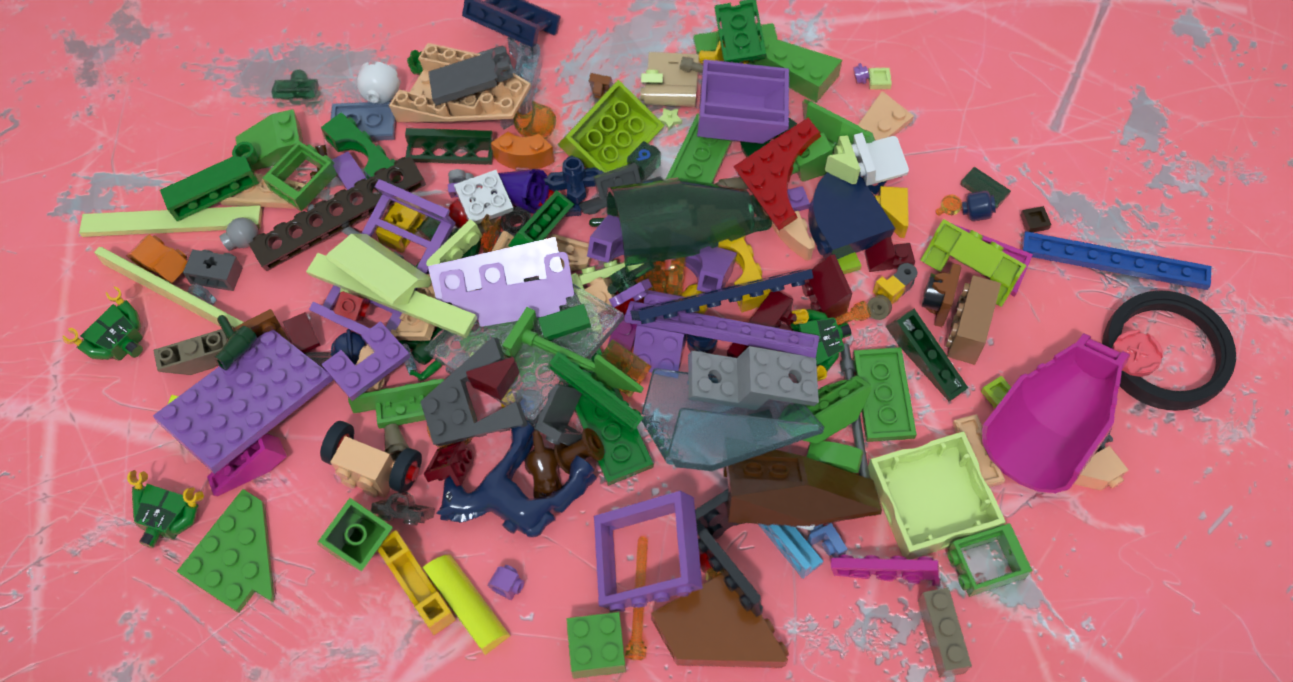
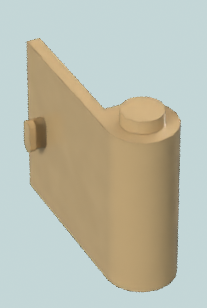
(678, 86)

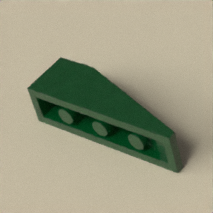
(923, 349)

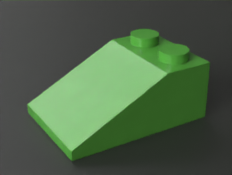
(272, 137)

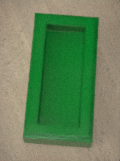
(564, 322)

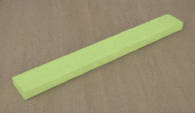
(163, 222)
(163, 287)
(419, 306)

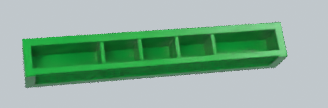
(595, 391)

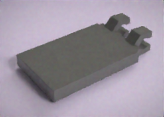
(469, 76)

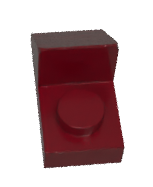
(888, 256)

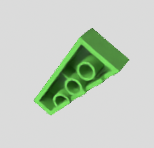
(809, 70)

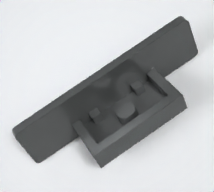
(617, 177)

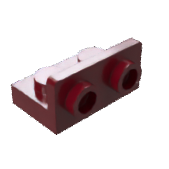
(450, 461)

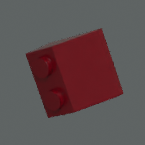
(828, 288)

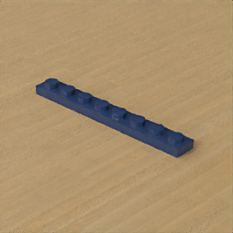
(714, 298)

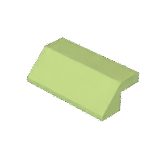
(378, 268)

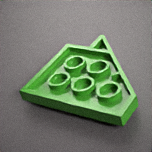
(234, 555)

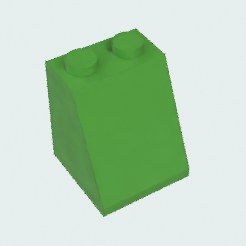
(354, 535)

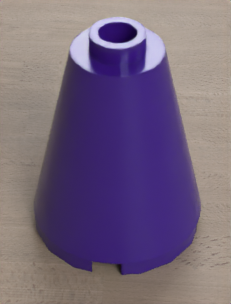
(525, 188)

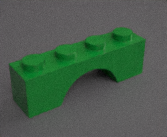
(344, 135)

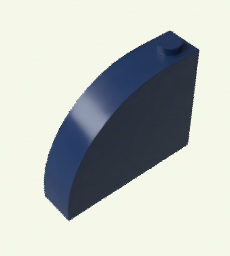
(846, 217)

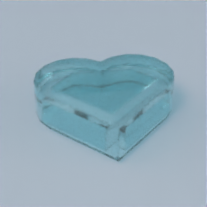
(201, 293)

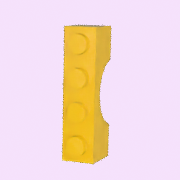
(750, 271)
(415, 583)

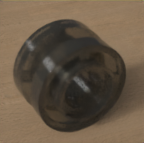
(518, 215)

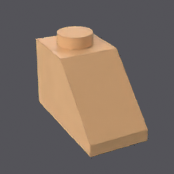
(1103, 471)

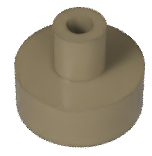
(879, 307)

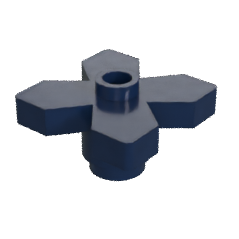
(573, 178)

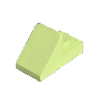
(843, 162)

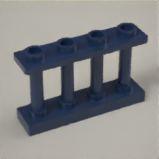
(512, 18)

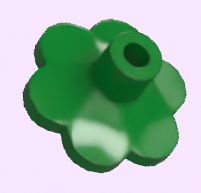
(414, 63)

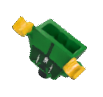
(112, 333)
(829, 334)
(161, 510)

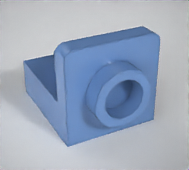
(831, 542)

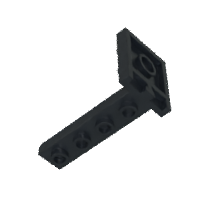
(711, 524)

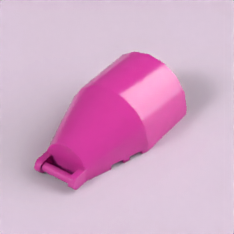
(1056, 417)

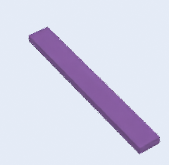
(733, 331)

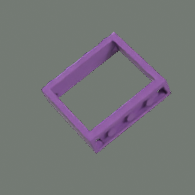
(689, 559)

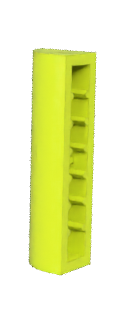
(466, 603)

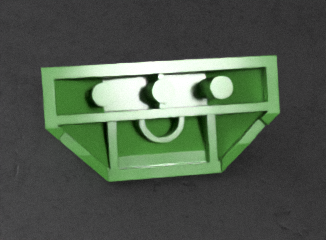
(833, 124)
(839, 406)

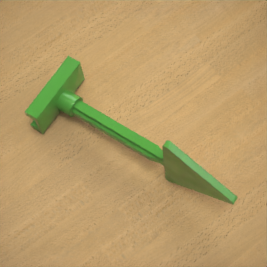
(604, 371)

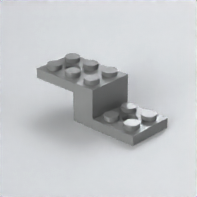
(752, 378)

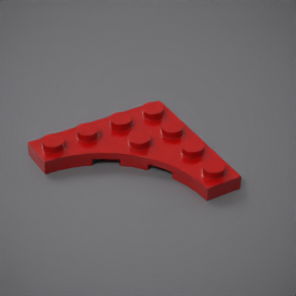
(770, 170)

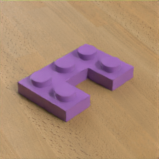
(386, 357)

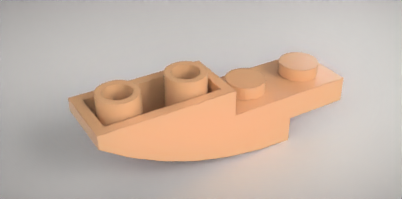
(796, 237)

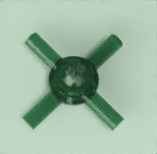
(624, 278)

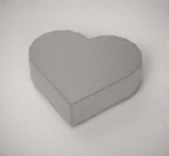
(458, 175)

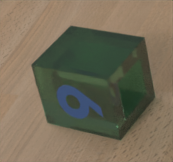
(646, 158)

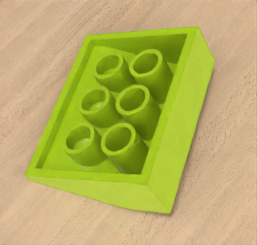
(611, 130)

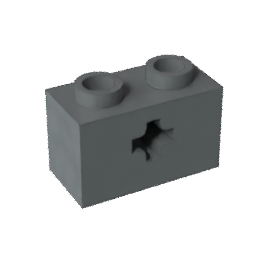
(213, 269)

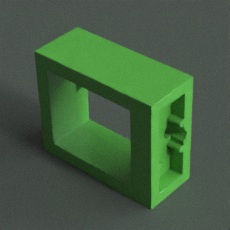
(288, 164)
(1011, 549)

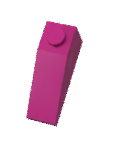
(248, 465)

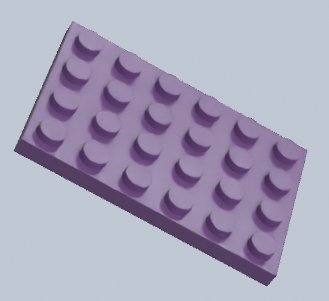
(243, 403)

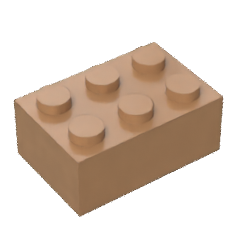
(972, 319)

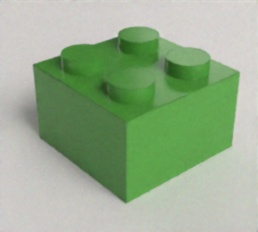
(595, 645)

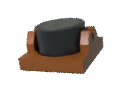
(940, 293)

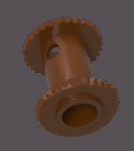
(587, 447)

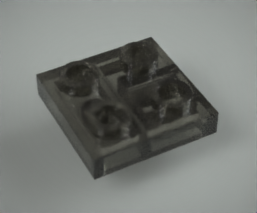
(408, 510)

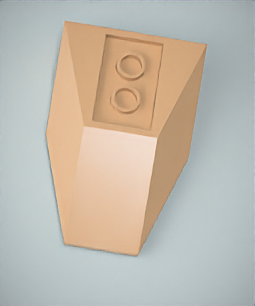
(489, 104)

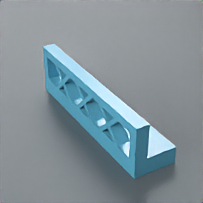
(793, 548)

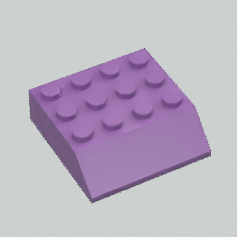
(743, 101)

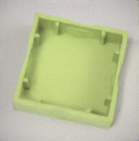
(934, 495)

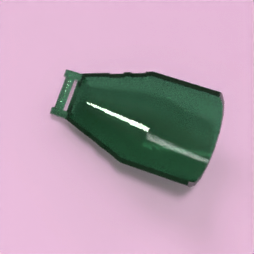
(681, 217)

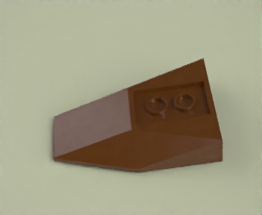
(796, 491)

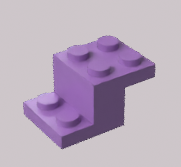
(657, 346)

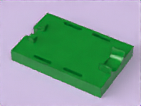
(740, 31)

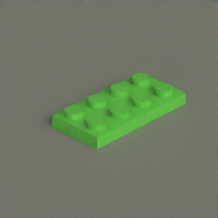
(699, 157)
(888, 407)

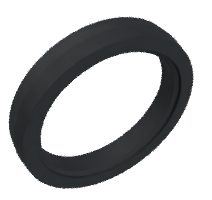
(1203, 317)

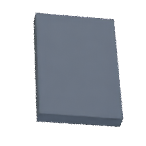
(372, 118)

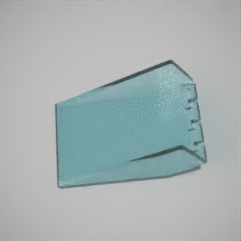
(717, 435)

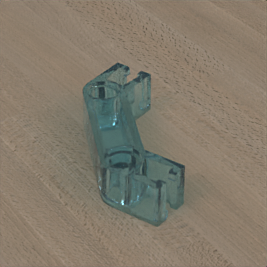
(527, 67)

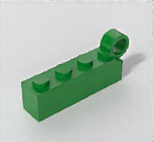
(212, 183)
(543, 221)

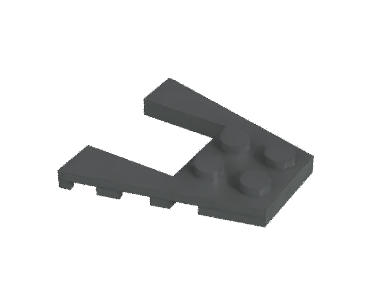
(450, 408)

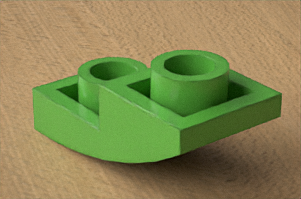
(836, 455)

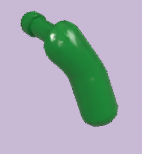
(430, 370)

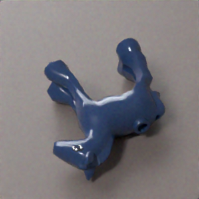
(505, 497)

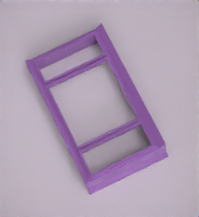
(414, 202)

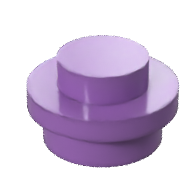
(861, 73)

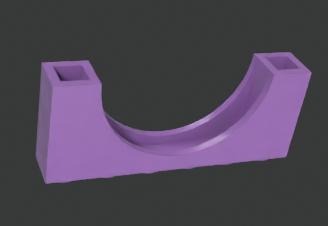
(710, 266)

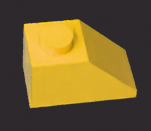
(895, 205)

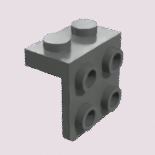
(556, 415)

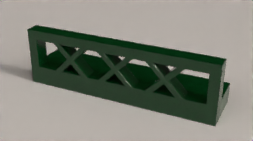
(451, 141)

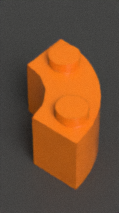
(522, 152)
(154, 256)

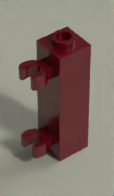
(771, 313)

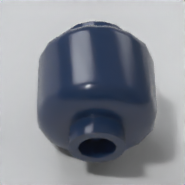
(979, 206)

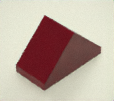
(301, 332)
(494, 378)

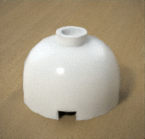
(377, 82)

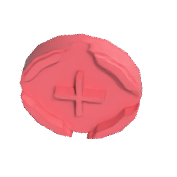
(1144, 352)

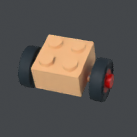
(367, 466)

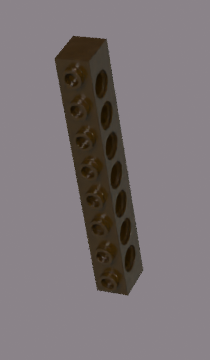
(332, 224)

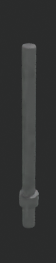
(848, 369)

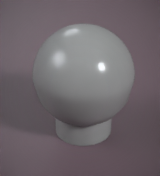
(239, 233)

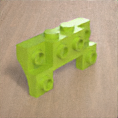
(976, 254)

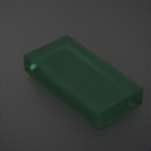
(979, 181)

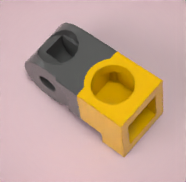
(897, 284)

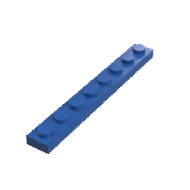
(1117, 260)

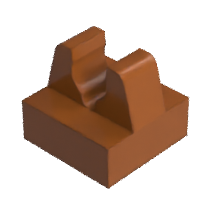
(599, 84)

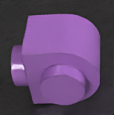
(506, 582)

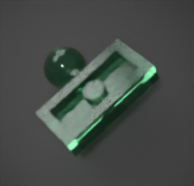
(297, 87)

